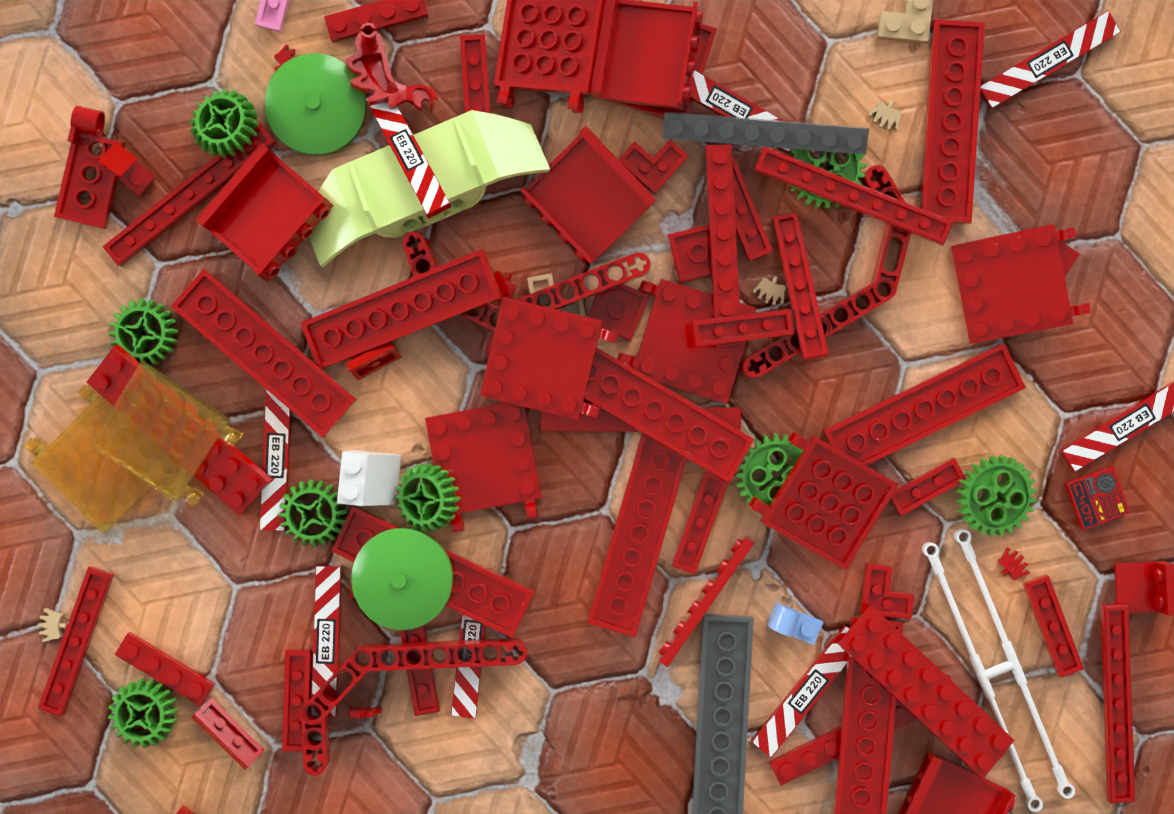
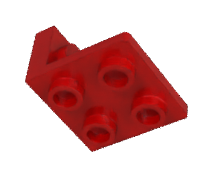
(1145, 586)

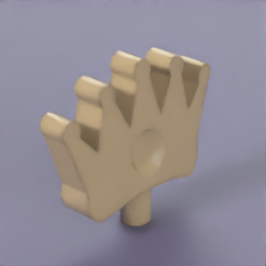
(887, 114)
(771, 289)
(53, 625)

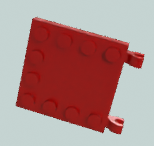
(549, 48)
(1014, 283)
(668, 347)
(543, 358)
(488, 457)
(827, 501)

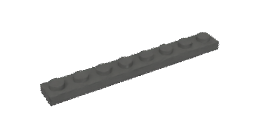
(765, 133)

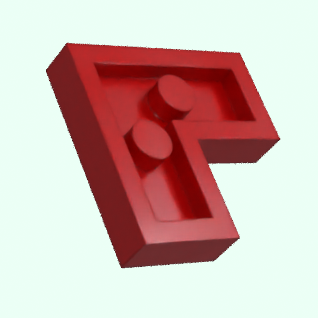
(653, 171)
(877, 593)

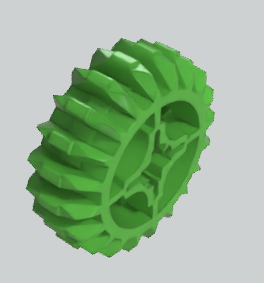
(209, 123)
(145, 323)
(433, 485)
(303, 507)
(126, 727)

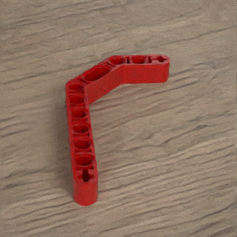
(554, 291)
(848, 305)
(402, 662)

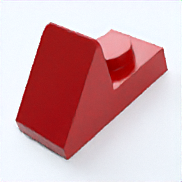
(126, 168)

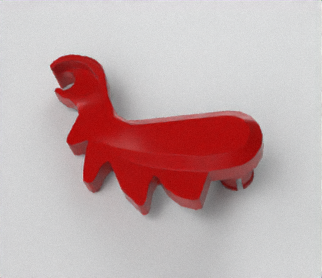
(375, 76)

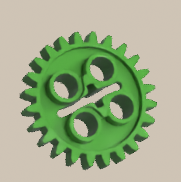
(849, 170)
(759, 458)
(996, 495)

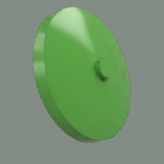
(314, 104)
(402, 578)

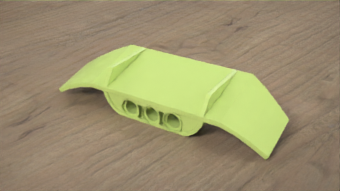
(463, 154)

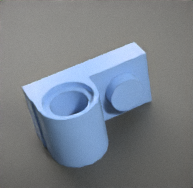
(794, 623)

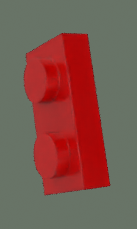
(373, 360)

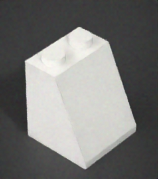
(368, 478)

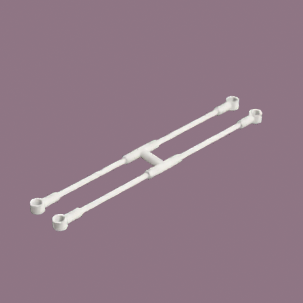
(1012, 664)

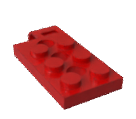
(85, 131)

